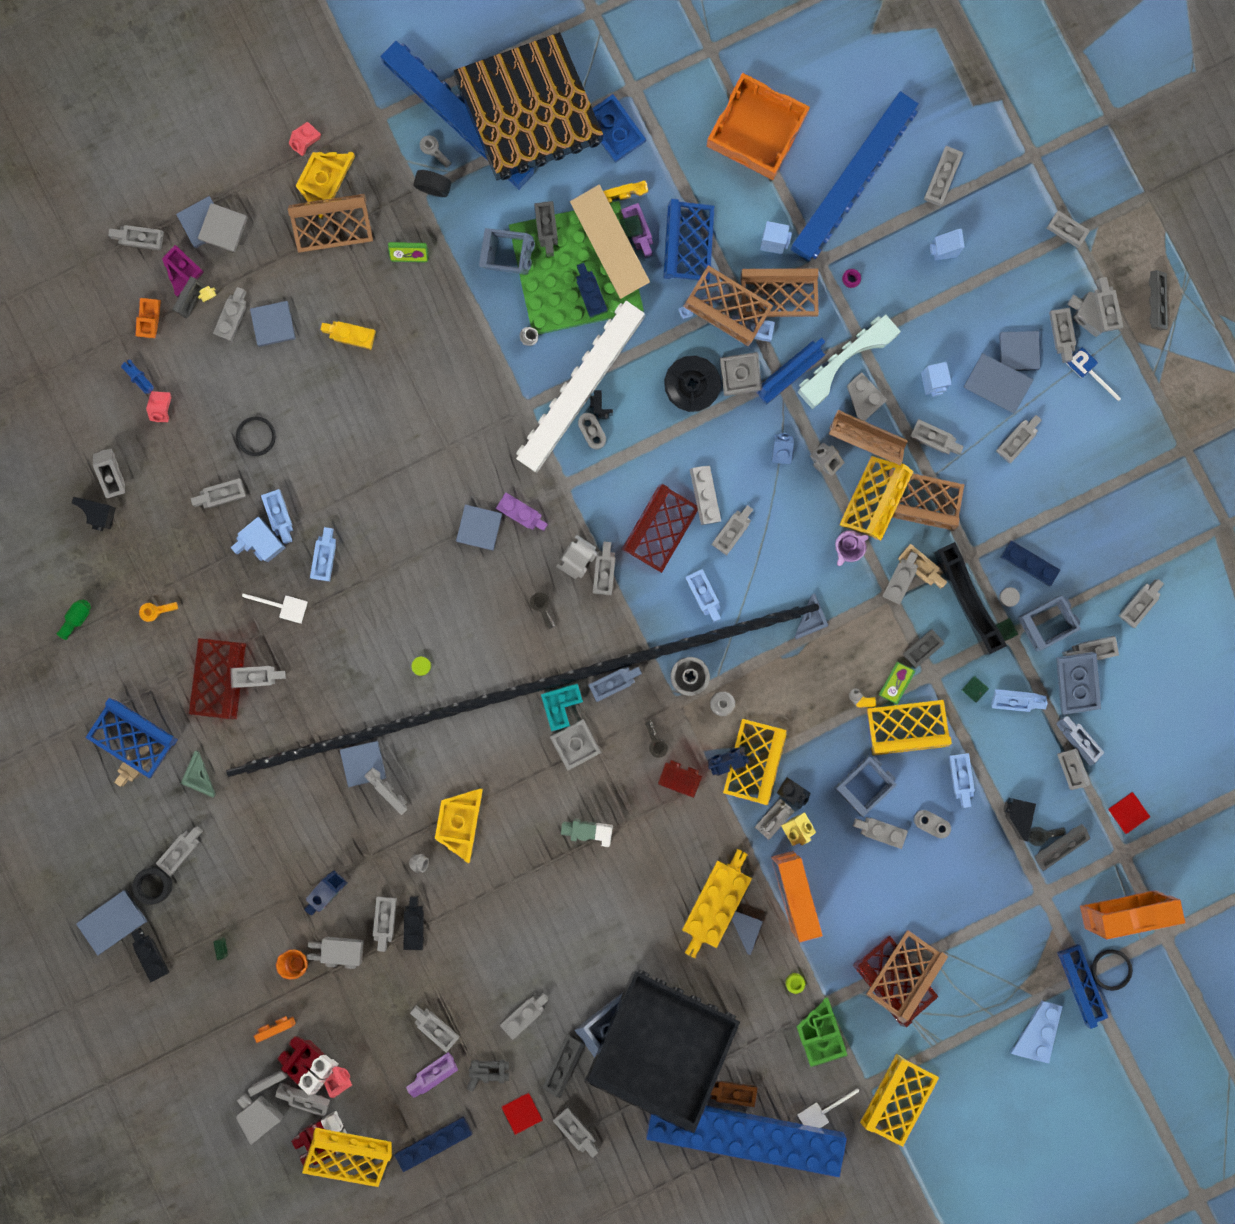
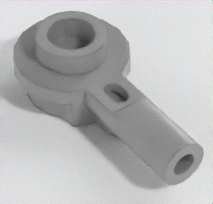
(430, 146)

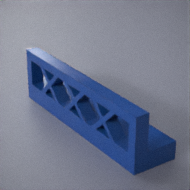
(1078, 987)

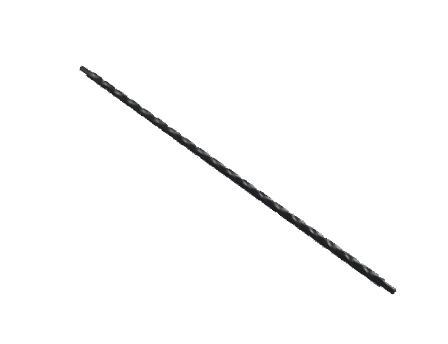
(521, 690)

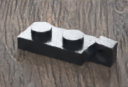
(413, 925)
(149, 956)

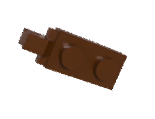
(734, 1093)

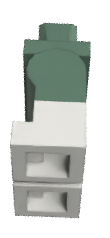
(588, 830)

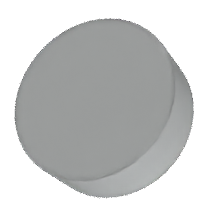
(1009, 597)

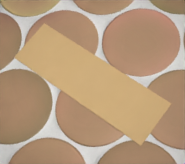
(609, 241)

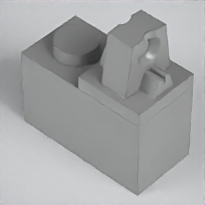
(108, 473)

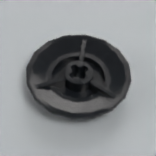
(702, 373)

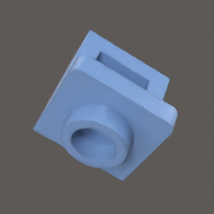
(782, 448)

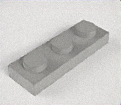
(943, 176)
(705, 495)

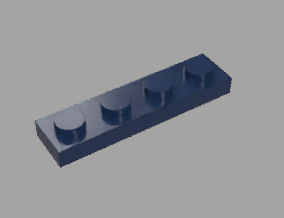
(433, 1144)

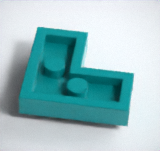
(555, 705)

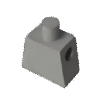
(1086, 313)
(257, 1117)

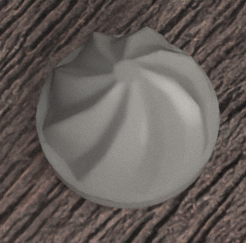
(529, 336)
(419, 863)

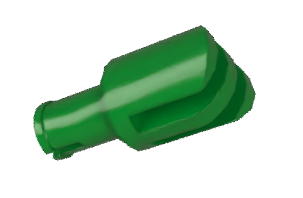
(74, 617)

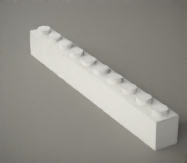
(581, 386)

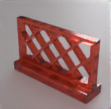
(645, 520)
(231, 695)
(870, 975)

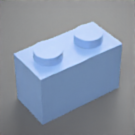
(775, 237)
(936, 379)

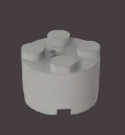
(576, 557)
(696, 685)

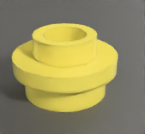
(207, 293)

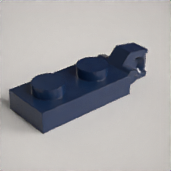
(590, 292)

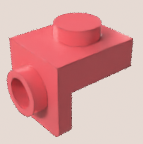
(303, 138)
(158, 406)
(337, 1081)

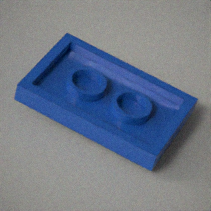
(618, 129)

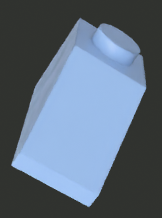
(947, 245)

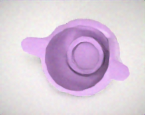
(850, 546)

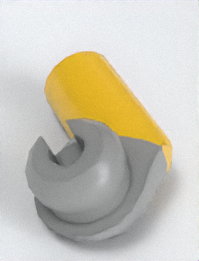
(859, 700)

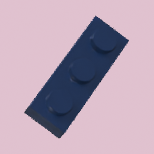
(1030, 563)

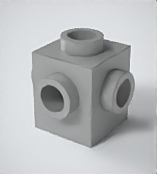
(827, 459)

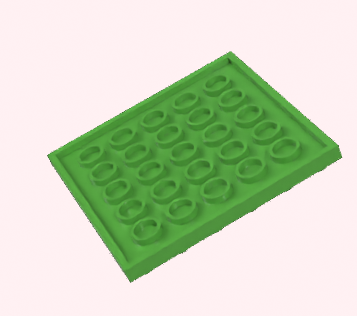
(551, 282)

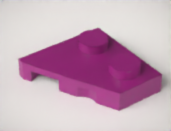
(180, 269)

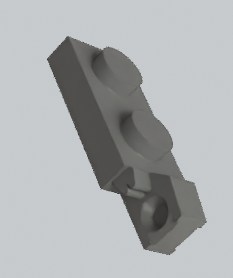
(546, 226)

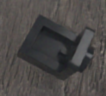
(596, 402)
(794, 793)

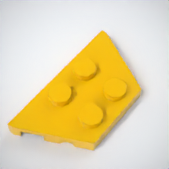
(323, 175)
(458, 822)

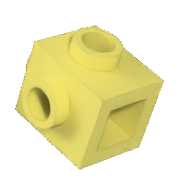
(799, 829)

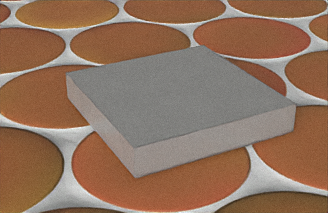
(222, 227)
(741, 374)
(575, 744)

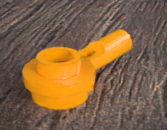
(149, 611)

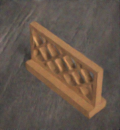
(327, 206)
(782, 277)
(723, 321)
(868, 437)
(923, 515)
(919, 988)

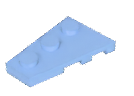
(1040, 1033)

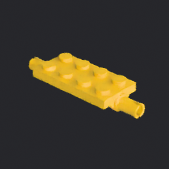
(716, 904)

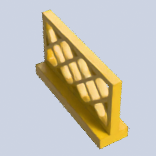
(887, 501)
(910, 744)
(772, 764)
(883, 1097)
(350, 1145)

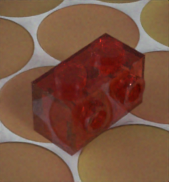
(680, 779)

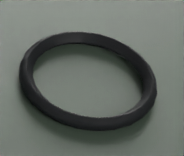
(252, 419)
(1129, 970)

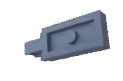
(614, 683)
(1080, 739)

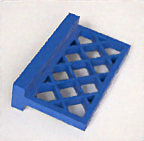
(672, 239)
(791, 371)
(136, 721)

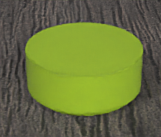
(421, 666)
(795, 983)

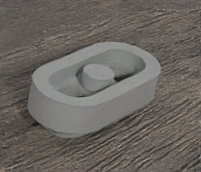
(592, 431)
(932, 824)

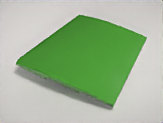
(821, 1035)

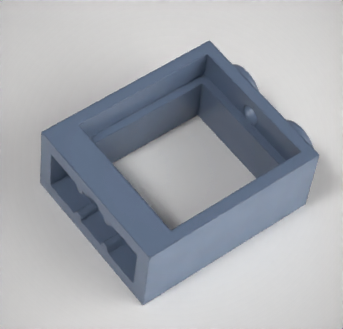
(489, 248)
(1032, 631)
(852, 800)

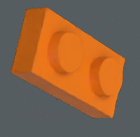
(268, 1031)

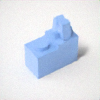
(258, 537)

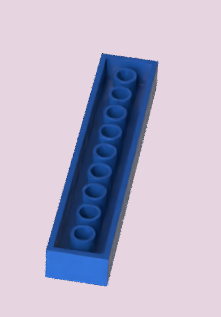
(757, 1140)

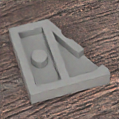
(865, 397)

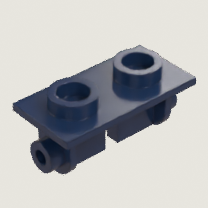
(735, 757)

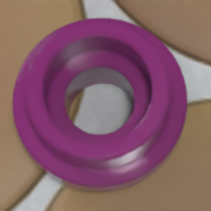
(851, 272)

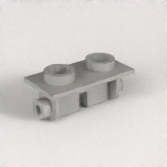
(774, 819)

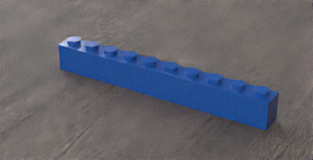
(438, 98)
(854, 176)

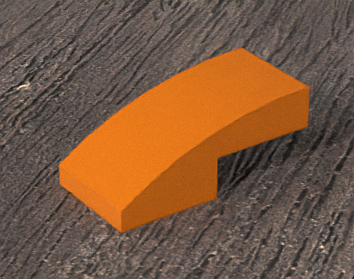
(148, 318)

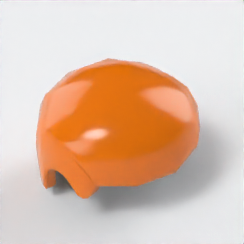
(292, 964)

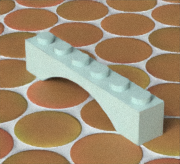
(877, 336)

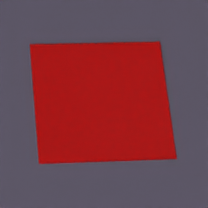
(1129, 813)
(521, 1113)

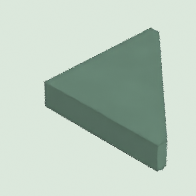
(197, 776)

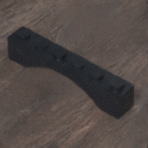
(975, 612)

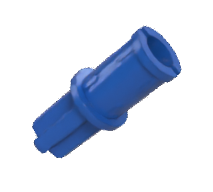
(137, 377)

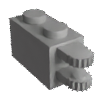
(338, 951)

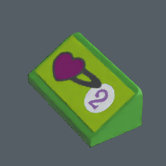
(408, 252)
(897, 683)

